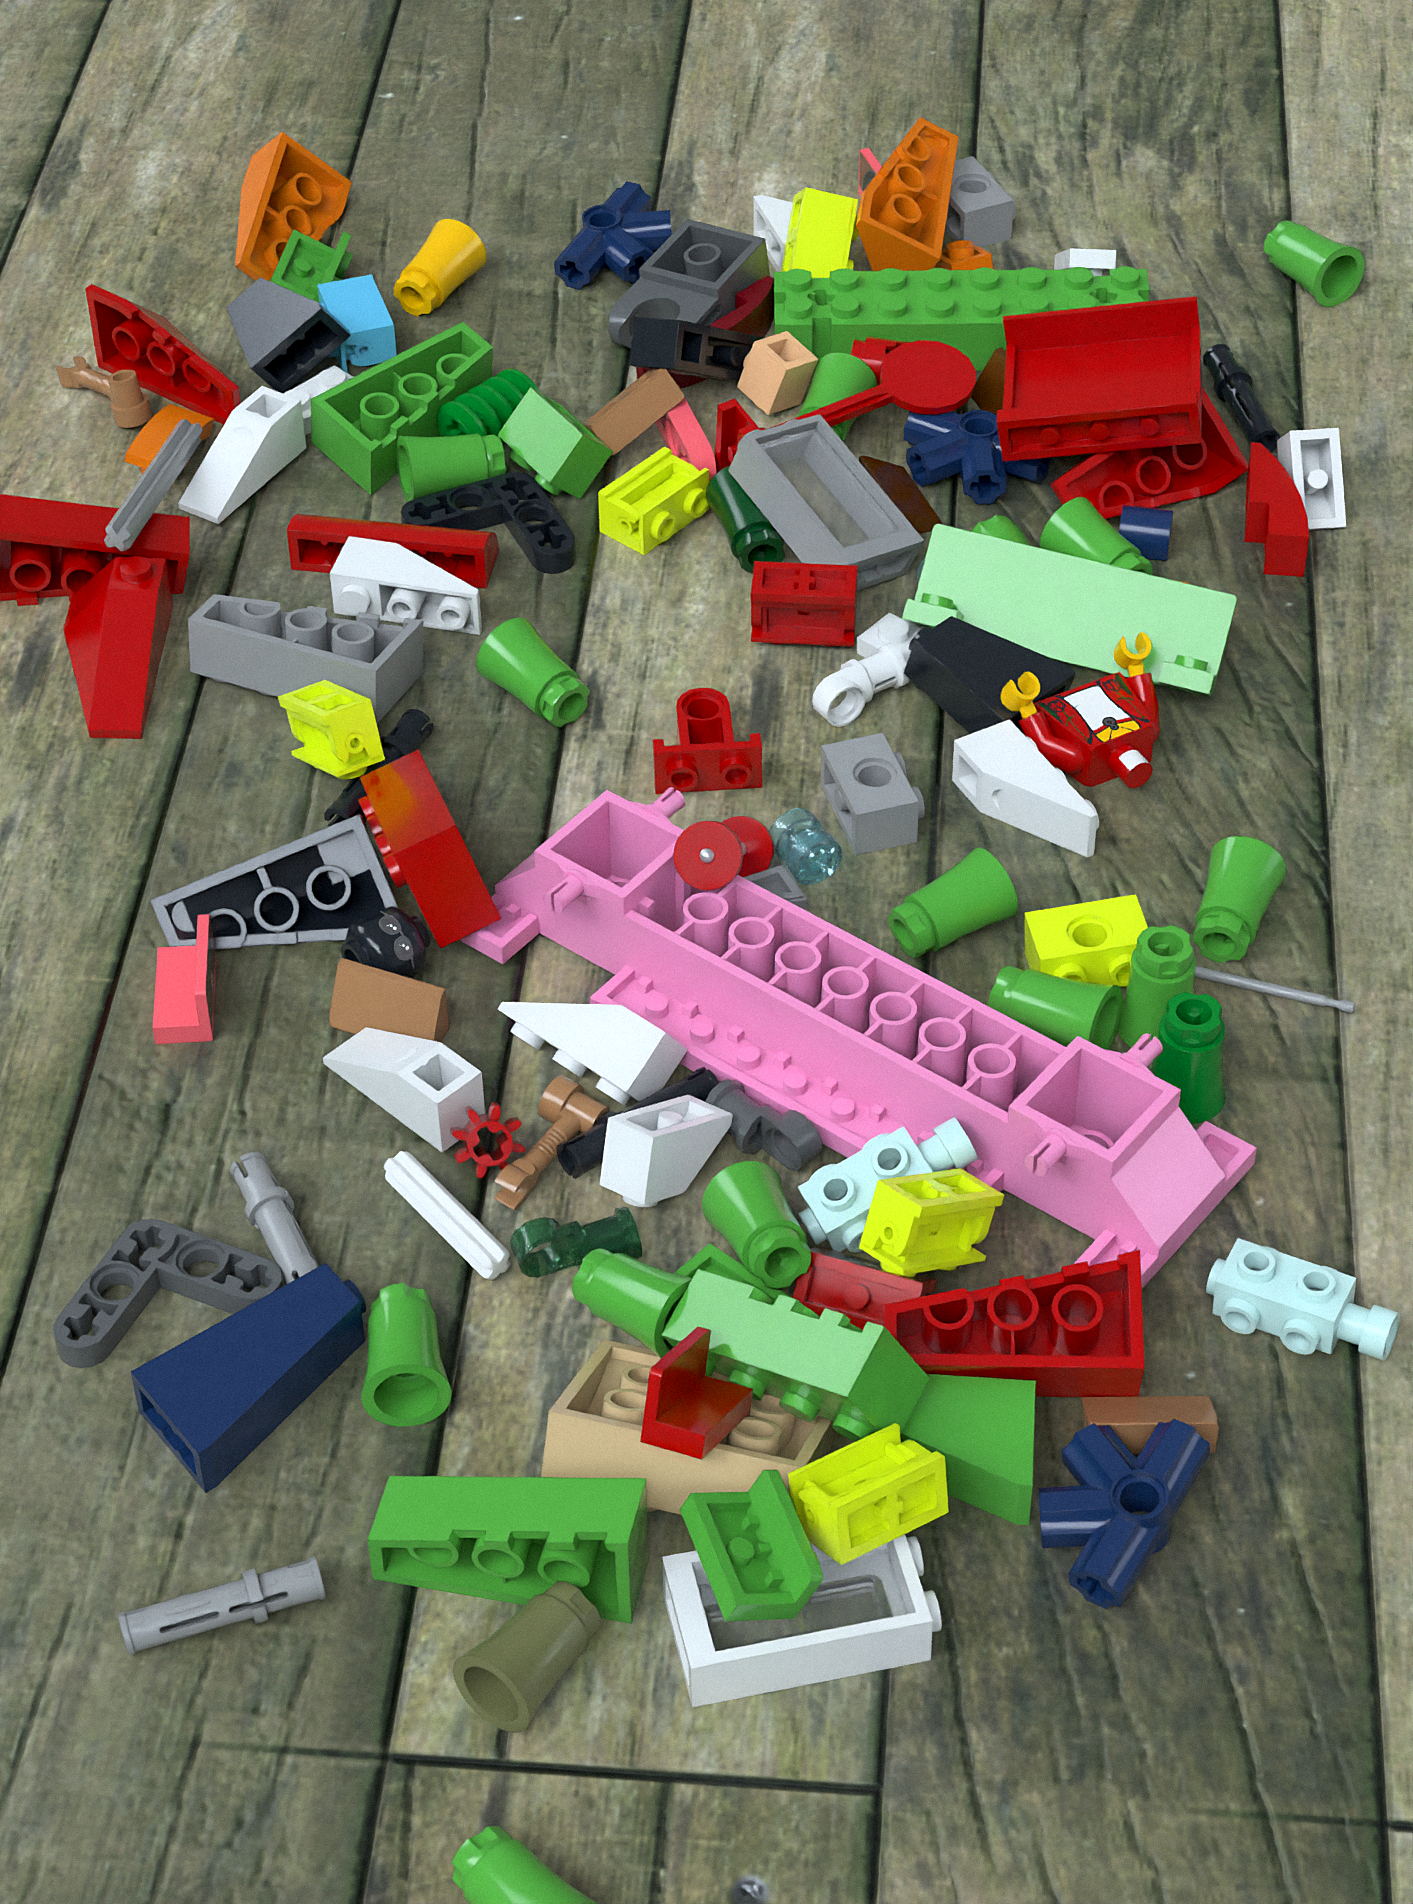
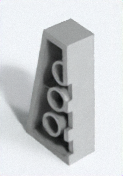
(284, 651)

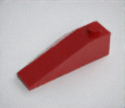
(159, 354)
(1158, 473)
(117, 643)

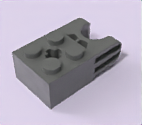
(691, 278)

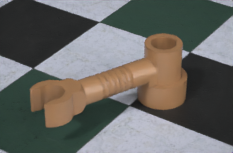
(128, 403)
(570, 1113)

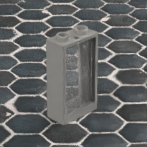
(824, 500)

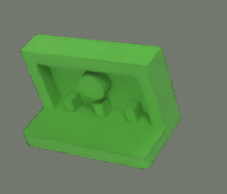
(311, 263)
(753, 1550)

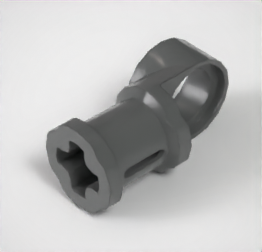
(785, 1137)

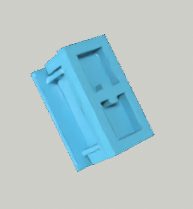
(363, 312)

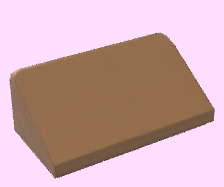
(635, 409)
(387, 1002)
(1137, 1417)

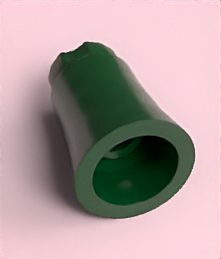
(744, 524)

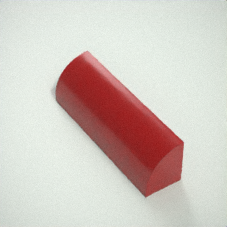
(464, 553)

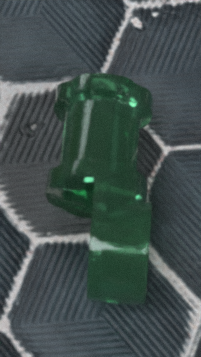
(572, 1242)

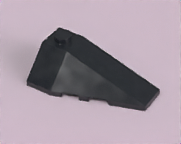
(285, 895)

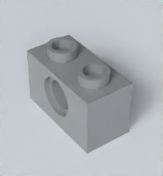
(978, 206)
(870, 793)

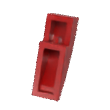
(1275, 514)

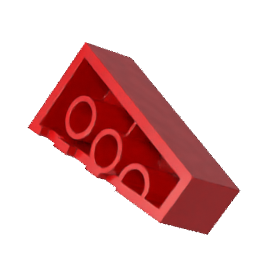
(60, 547)
(426, 848)
(1062, 1329)

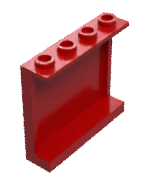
(1102, 379)

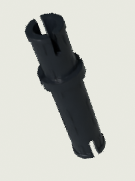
(1223, 369)
(401, 741)
(587, 1149)

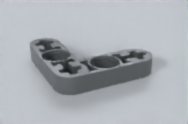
(162, 1269)

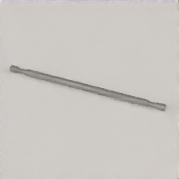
(1273, 989)

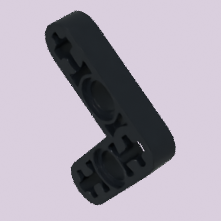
(499, 505)

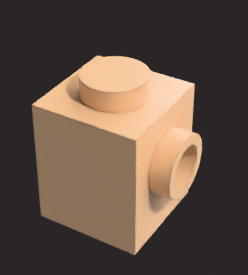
(777, 372)

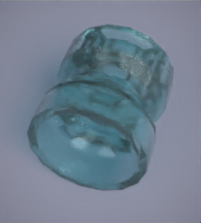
(808, 853)

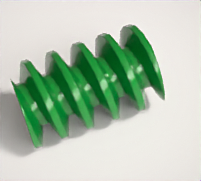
(484, 406)

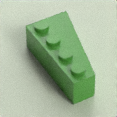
(365, 415)
(515, 1537)

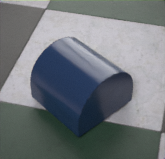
(1147, 530)

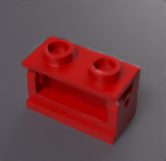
(803, 603)

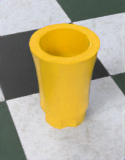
(440, 266)

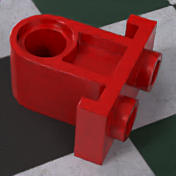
(706, 749)

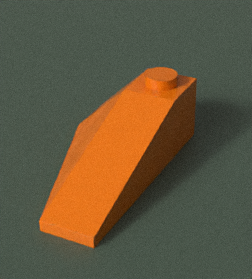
(280, 193)
(908, 201)

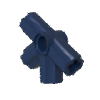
(614, 234)
(967, 445)
(1109, 1492)

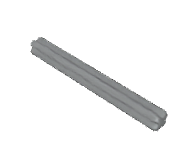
(153, 485)

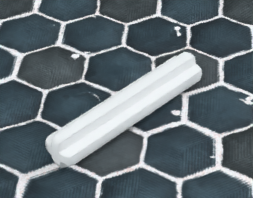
(447, 1215)

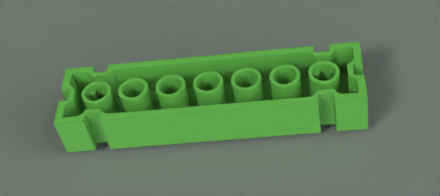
(937, 304)

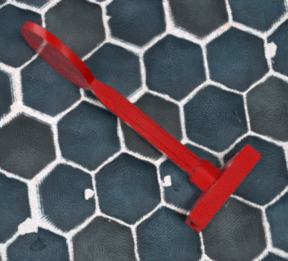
(914, 376)

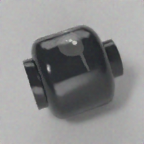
(388, 942)

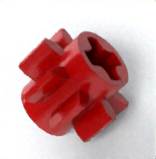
(471, 1139)

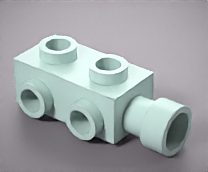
(843, 1192)
(1296, 1301)

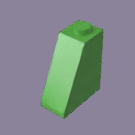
(985, 1438)

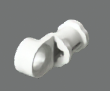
(861, 682)

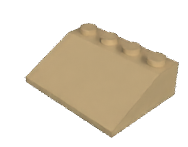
(599, 1427)

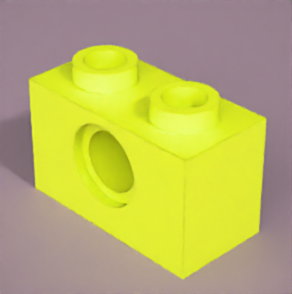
(1085, 940)

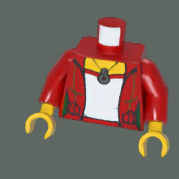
(1098, 727)

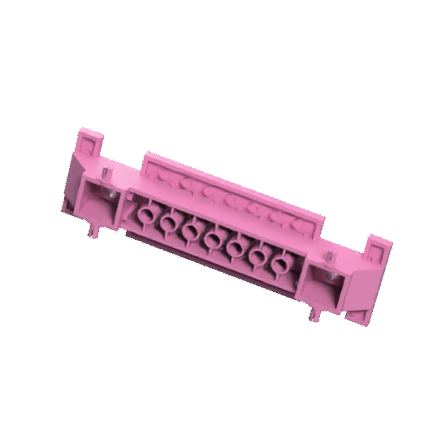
(864, 1037)

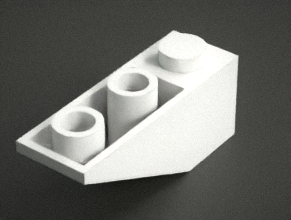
(248, 452)
(401, 585)
(1019, 786)
(607, 1039)
(412, 1080)

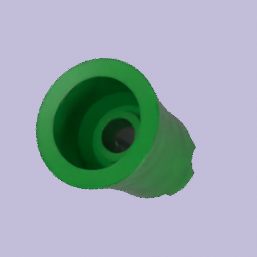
(1193, 1054)

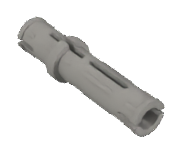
(272, 1213)
(222, 1605)

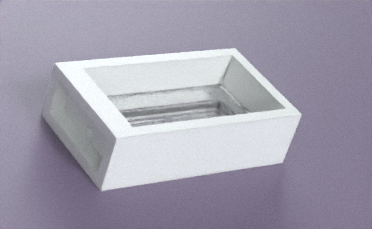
(855, 1623)

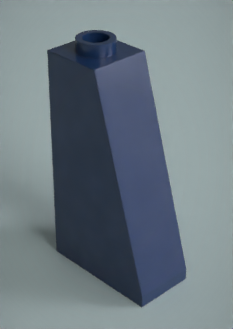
(249, 1372)

